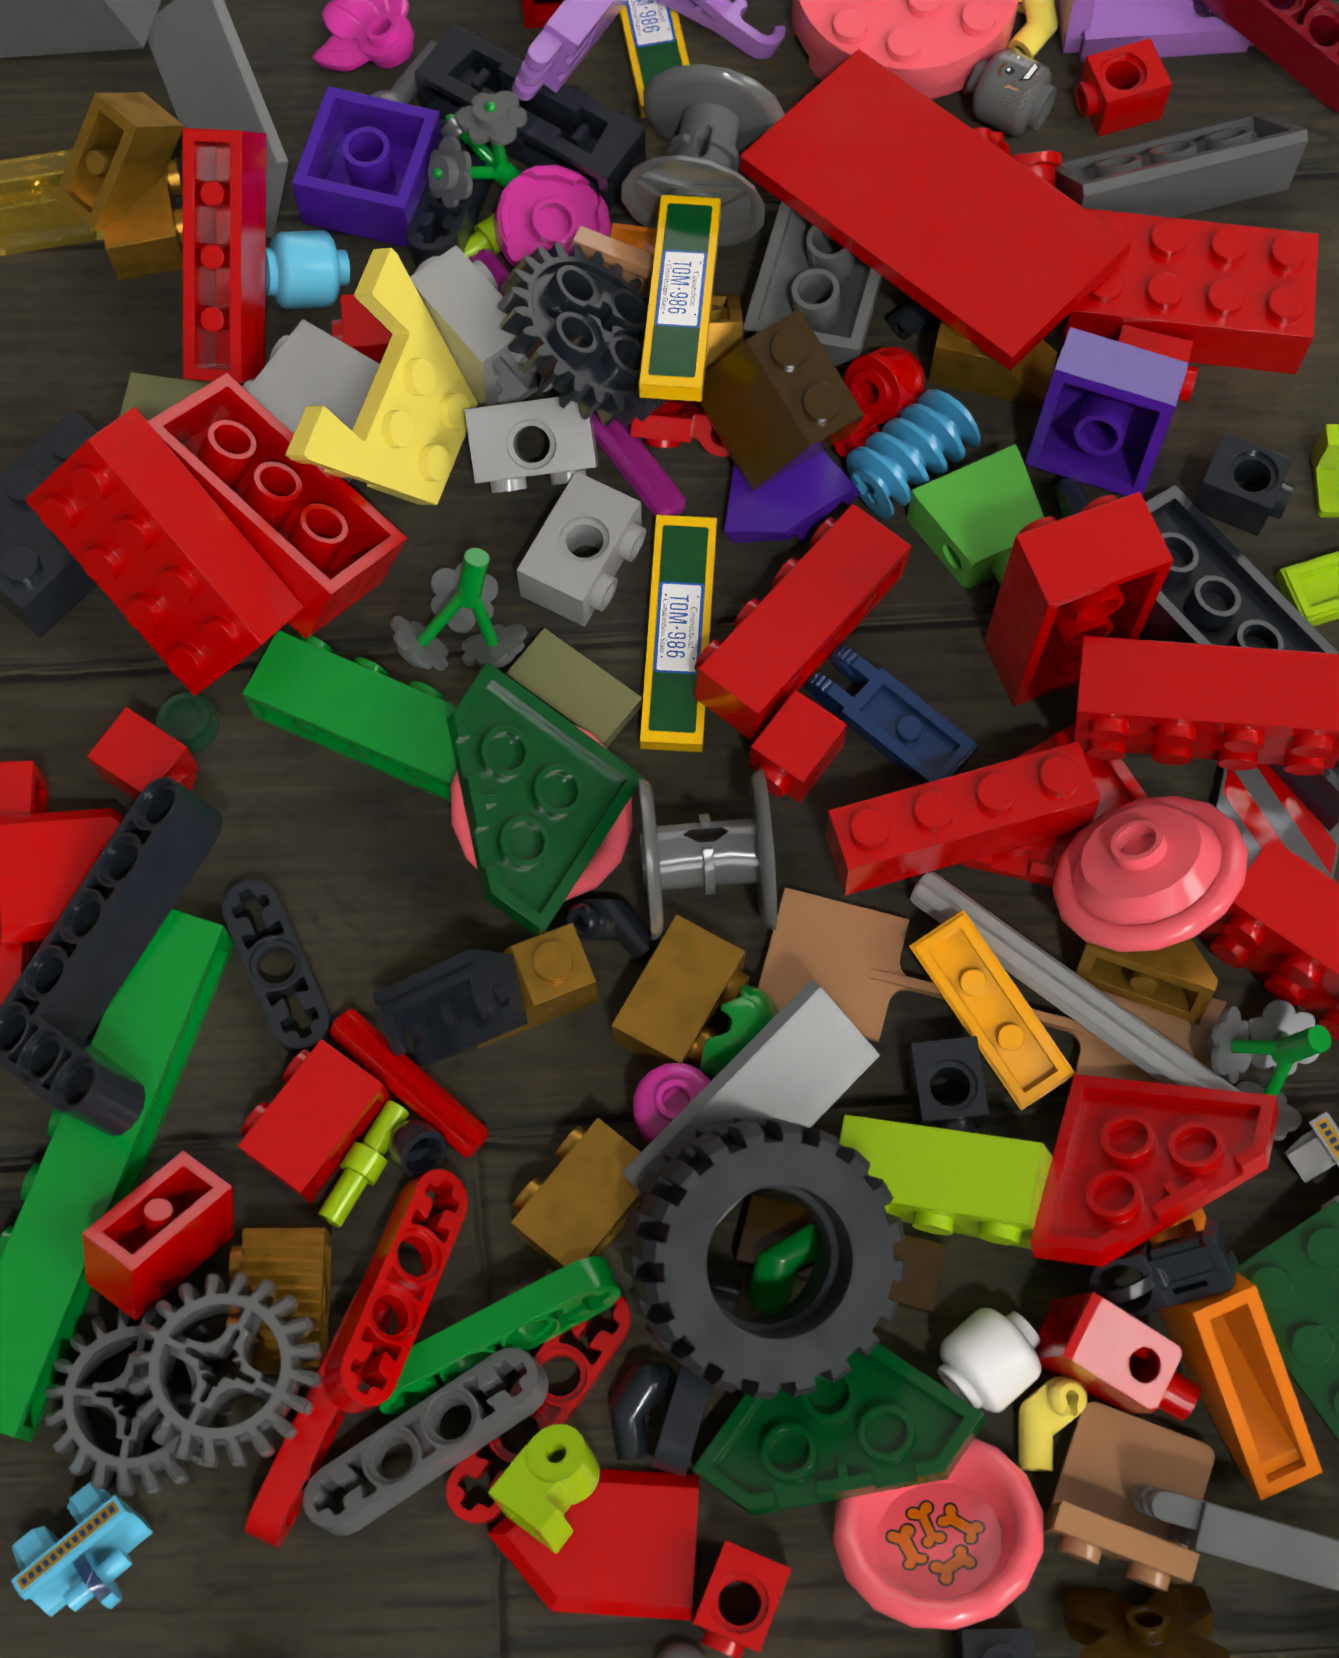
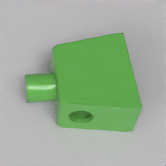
(975, 515)

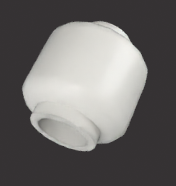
(990, 1359)

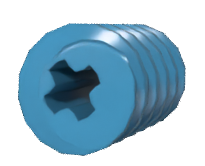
(909, 448)

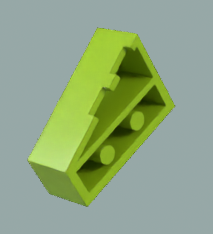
(954, 1178)

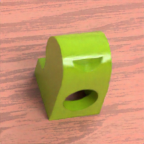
(545, 1481)

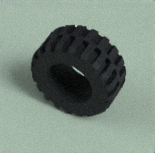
(849, 1272)

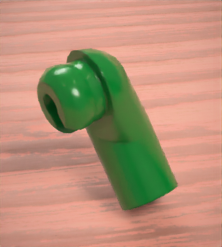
(778, 1269)

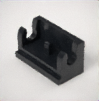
(453, 1005)

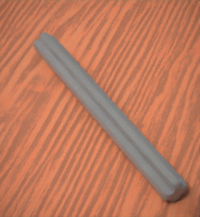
(1069, 990)

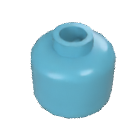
(305, 269)

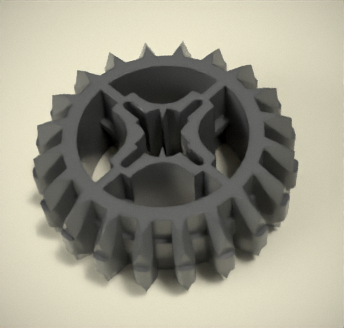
(83, 1392)
(210, 1400)

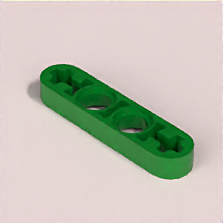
(514, 1322)

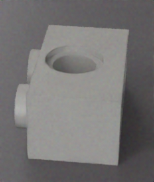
(494, 439)
(583, 516)

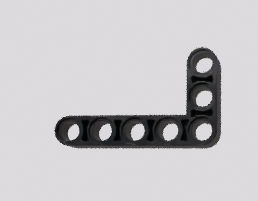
(95, 951)

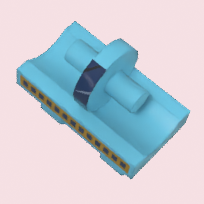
(85, 1558)

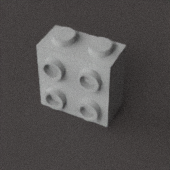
(466, 312)
(313, 371)

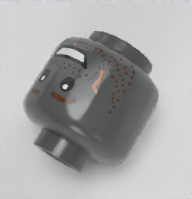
(1012, 92)

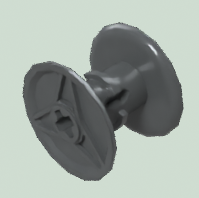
(709, 121)
(737, 857)

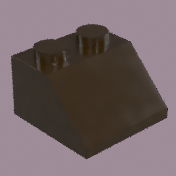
(778, 401)

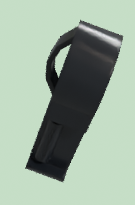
(1173, 1272)

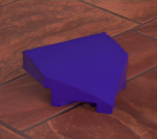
(787, 504)

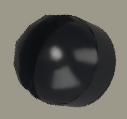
(412, 1153)

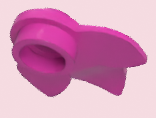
(365, 33)

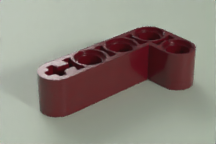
(1295, 35)

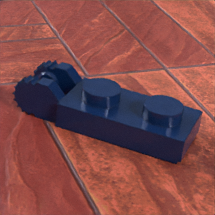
(894, 719)

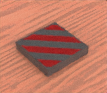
(1269, 809)

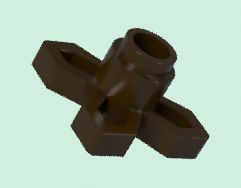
(1164, 1627)

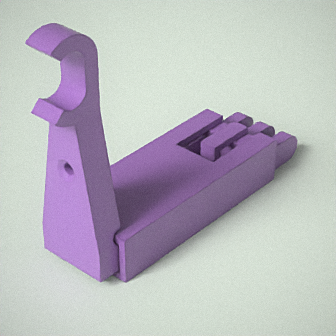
(581, 23)
(1172, 25)

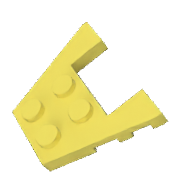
(414, 405)

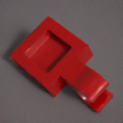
(677, 423)

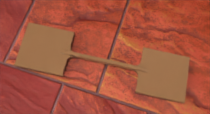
(858, 965)

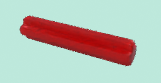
(409, 1083)

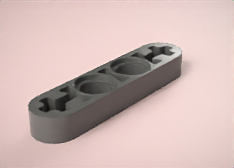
(422, 1432)

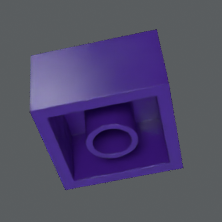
(366, 165)
(1106, 413)

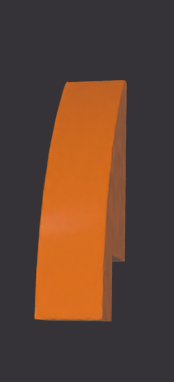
(1242, 1379)

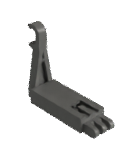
(1242, 1536)

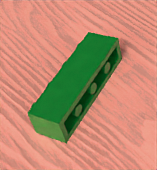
(355, 711)

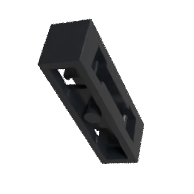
(603, 140)

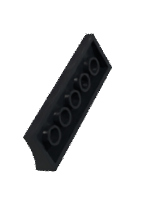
(1224, 600)

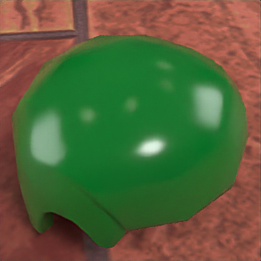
(748, 1017)

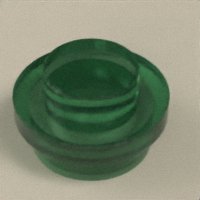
(189, 720)

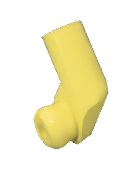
(1040, 26)
(1043, 1416)

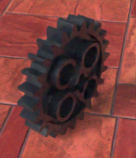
(580, 331)

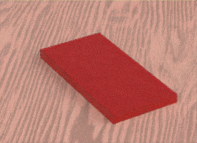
(935, 208)

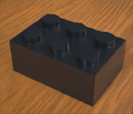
(36, 570)

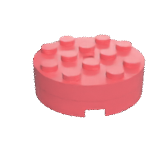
(920, 41)

